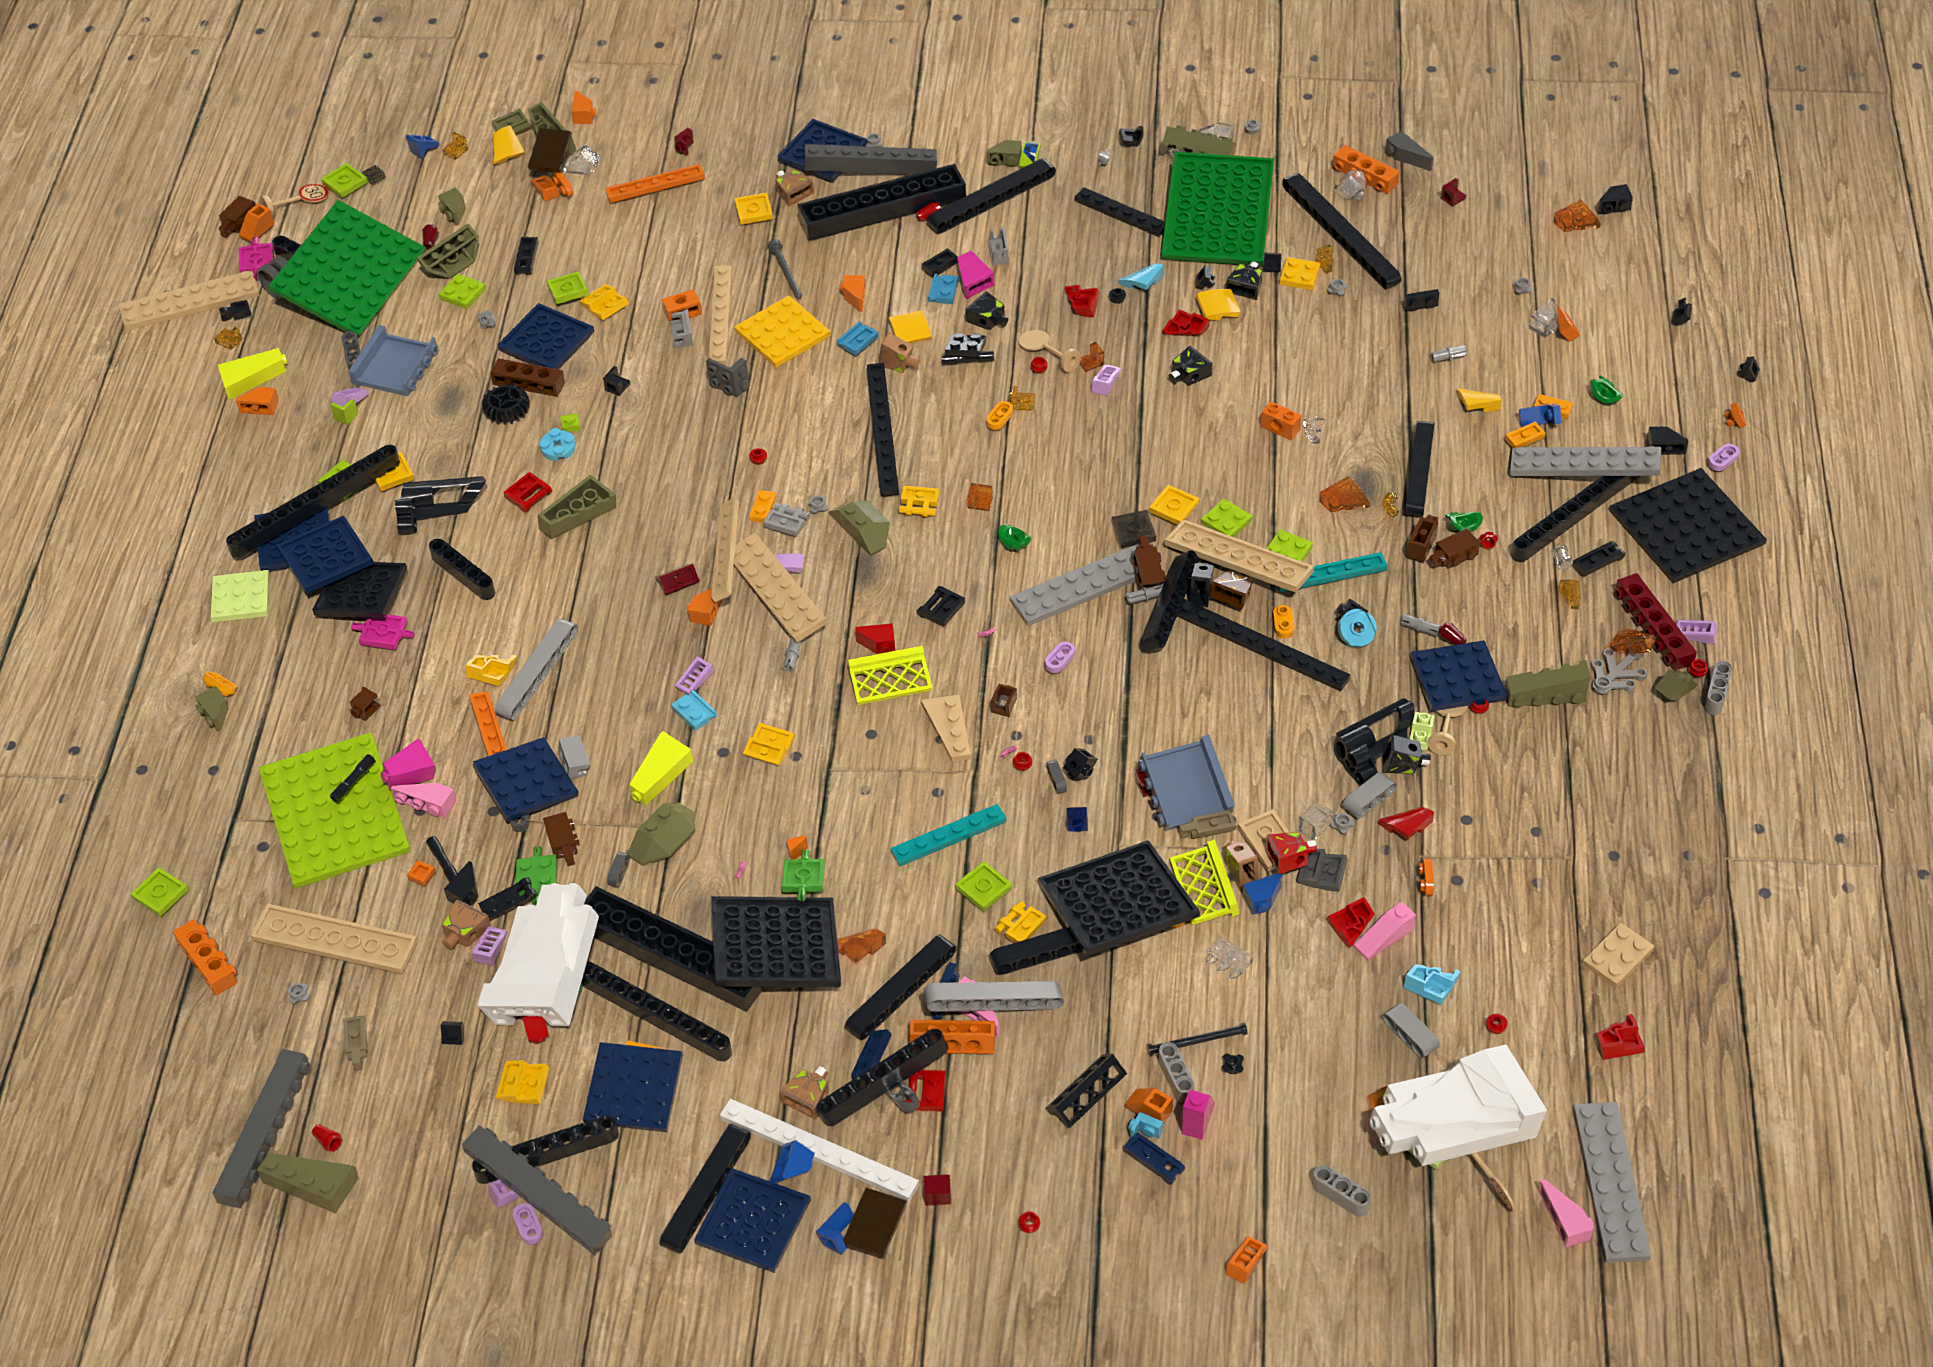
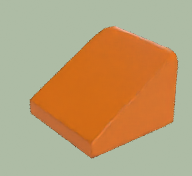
(796, 845)

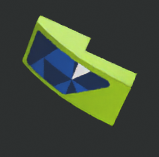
(1029, 154)

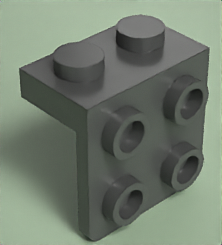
(730, 380)

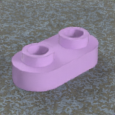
(1723, 457)
(1057, 660)
(528, 1225)

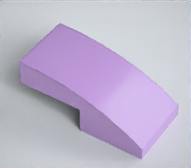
(791, 562)

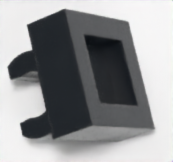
(1272, 261)
(1205, 278)
(1749, 369)
(452, 1032)

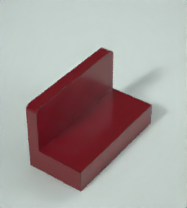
(678, 578)

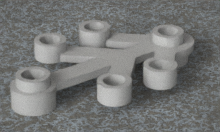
(1604, 684)

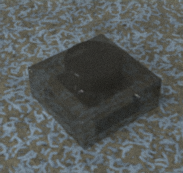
(374, 174)

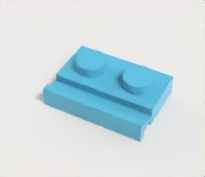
(694, 710)

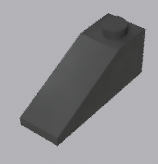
(1406, 150)

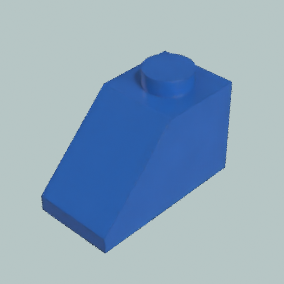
(1262, 893)
(792, 1161)

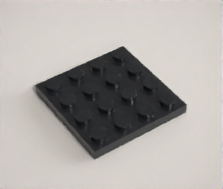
(363, 593)

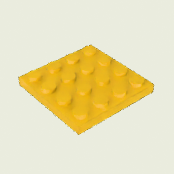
(782, 331)

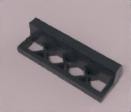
(1080, 1086)

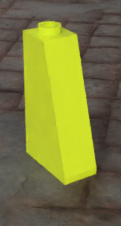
(251, 371)
(660, 767)

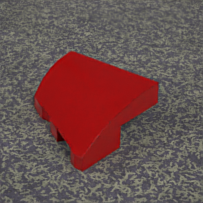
(1083, 300)
(1186, 324)
(1408, 822)
(1351, 920)
(1620, 1039)

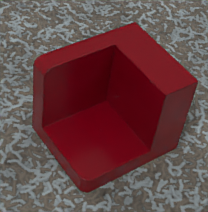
(1451, 194)
(937, 1190)

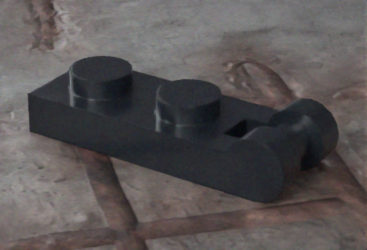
(526, 255)
(1598, 558)
(508, 899)

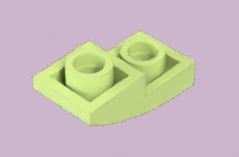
(1422, 728)

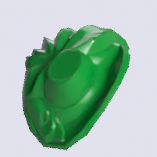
(1605, 390)
(1464, 521)
(1013, 537)

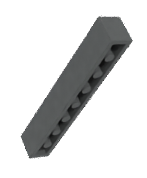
(869, 159)
(261, 1128)
(537, 1190)

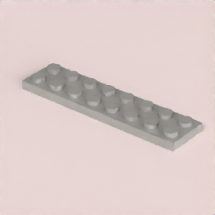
(1586, 461)
(1075, 587)
(1611, 1182)

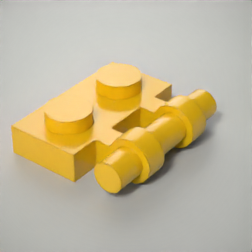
(919, 496)
(1025, 927)

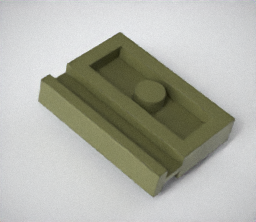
(514, 119)

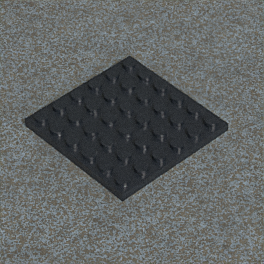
(1687, 525)
(1118, 897)
(775, 942)

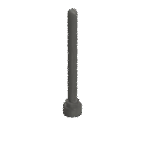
(776, 247)

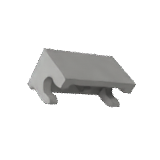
(998, 248)
(681, 329)
(573, 756)

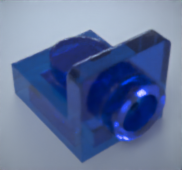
(1077, 819)

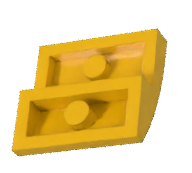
(604, 302)
(1217, 304)
(911, 327)
(769, 744)
(522, 1082)

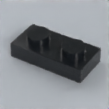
(939, 262)
(1421, 300)

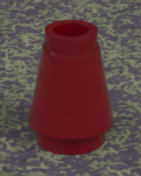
(429, 235)
(1451, 634)

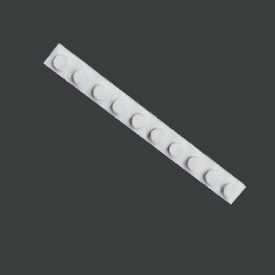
(825, 1151)

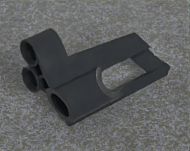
(418, 504)
(1357, 744)

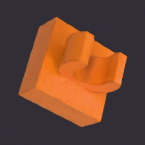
(1735, 416)

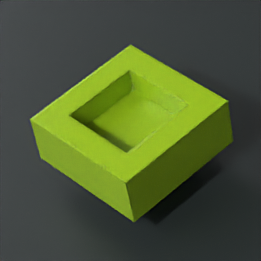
(570, 422)

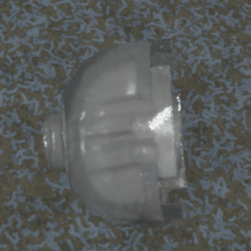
(1351, 186)

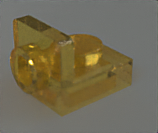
(456, 147)
(1324, 256)
(228, 338)
(1022, 401)
(1572, 590)

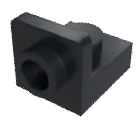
(1347, 606)

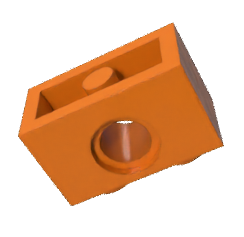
(683, 301)
(1281, 420)

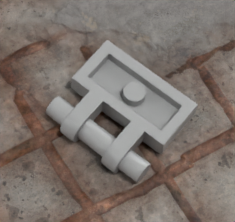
(780, 520)

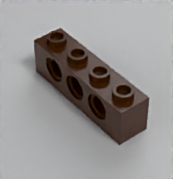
(528, 376)

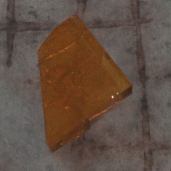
(1575, 217)
(1343, 496)
(1634, 640)
(861, 943)

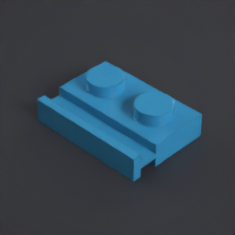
(943, 289)
(857, 338)

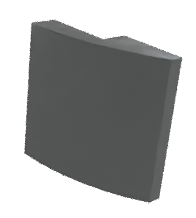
(1323, 871)

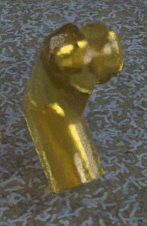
(1388, 502)

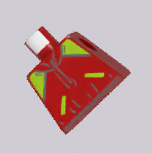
(1289, 850)

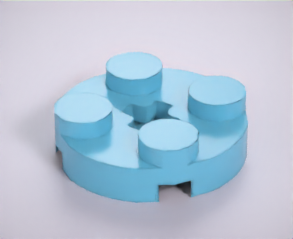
(554, 437)
(1362, 619)

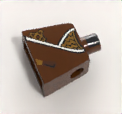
(1232, 588)

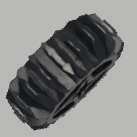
(505, 404)

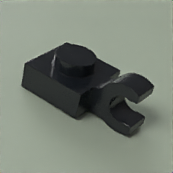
(237, 310)
(1682, 313)

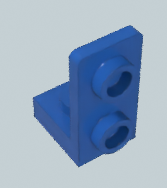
(1540, 414)
(831, 1230)

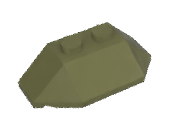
(451, 254)
(863, 524)
(662, 833)

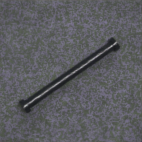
(1241, 1029)

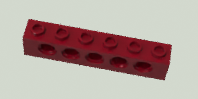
(1655, 621)

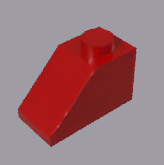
(876, 637)
(535, 1028)

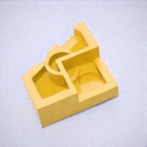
(505, 145)
(1475, 400)
(490, 668)

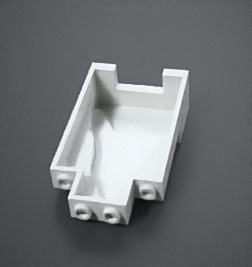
(543, 959)
(1460, 1110)

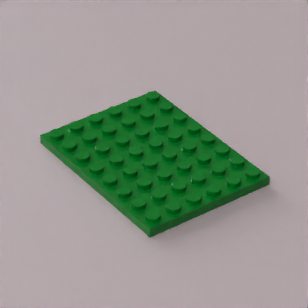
(1218, 208)
(347, 268)

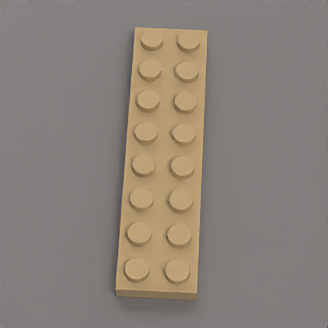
(188, 300)
(1240, 555)
(777, 588)
(334, 938)

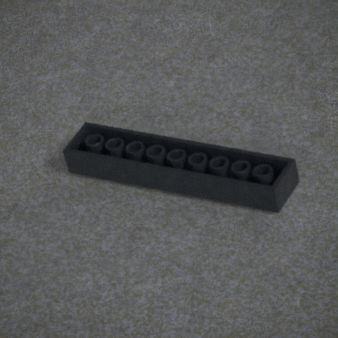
(880, 201)
(662, 945)

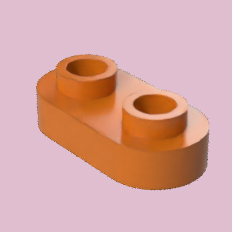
(563, 184)
(1427, 882)

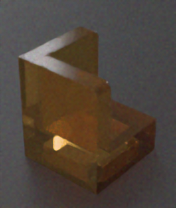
(1094, 359)
(980, 497)

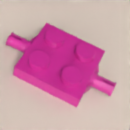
(254, 256)
(383, 631)

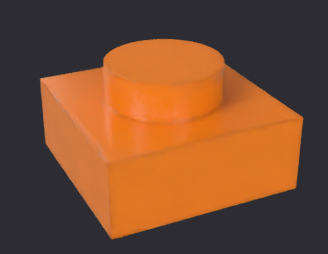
(421, 873)

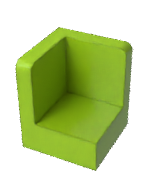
(346, 413)

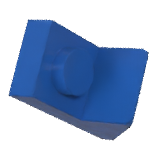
(419, 144)

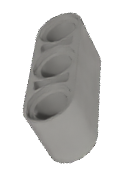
(1718, 687)
(1369, 795)
(1411, 1030)
(1175, 1064)
(1336, 1181)

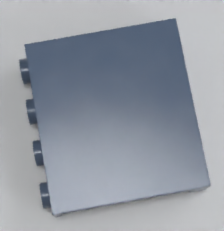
(392, 362)
(1186, 783)

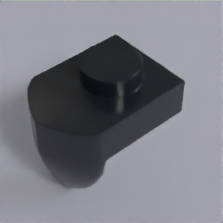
(1131, 136)

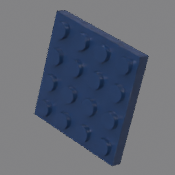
(817, 134)
(545, 337)
(268, 554)
(325, 554)
(1458, 675)
(525, 779)
(634, 1086)
(752, 1220)

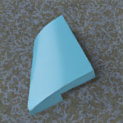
(1143, 278)
(1431, 982)

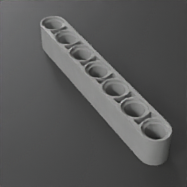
(536, 669)
(993, 996)

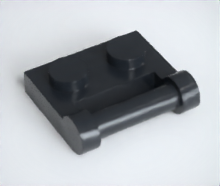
(945, 609)

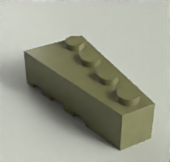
(543, 118)
(1196, 142)
(576, 507)
(1549, 686)
(311, 1180)

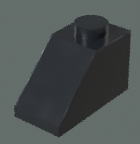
(1669, 440)
(463, 886)

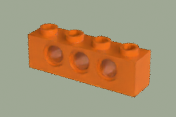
(1377, 173)
(205, 957)
(961, 1035)

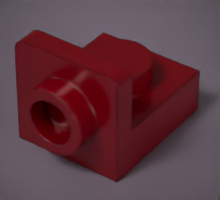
(683, 140)

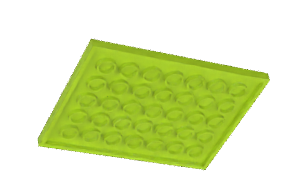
(329, 836)

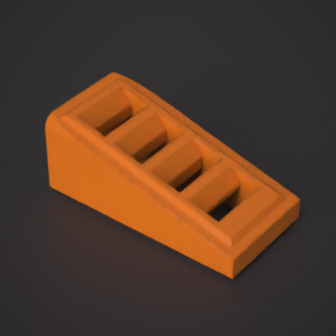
(545, 187)
(1566, 325)
(1239, 1270)

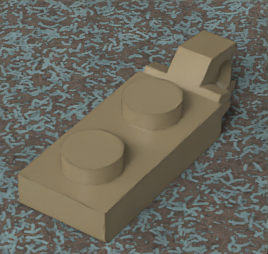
(1208, 825)
(355, 1040)

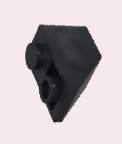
(1615, 199)

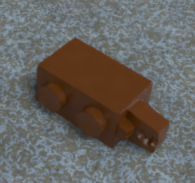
(234, 215)
(1423, 538)
(1455, 550)
(1147, 564)
(561, 837)

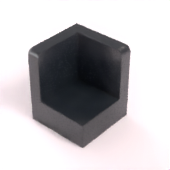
(614, 383)

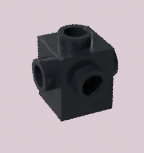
(1080, 764)

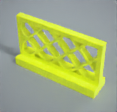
(886, 663)
(1219, 874)

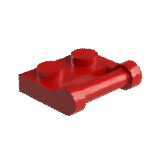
(524, 488)
(932, 1089)

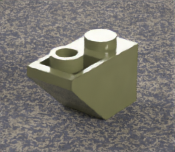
(1005, 153)
(453, 205)
(1676, 684)
(213, 706)

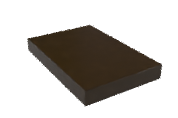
(549, 150)
(874, 1223)

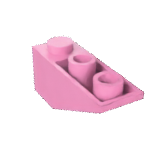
(428, 797)

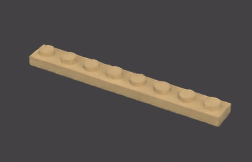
(720, 314)
(725, 550)

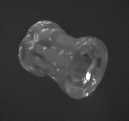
(1561, 554)

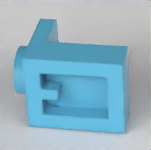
(1147, 1125)

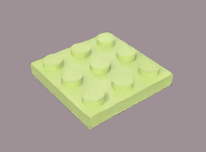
(240, 596)

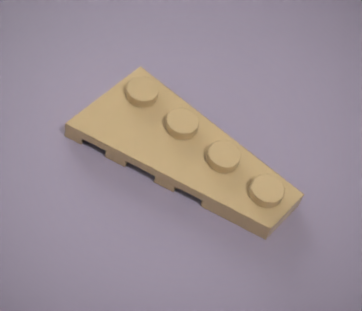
(949, 725)

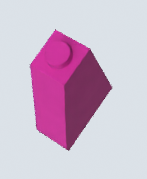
(974, 274)
(408, 766)
(1197, 1114)

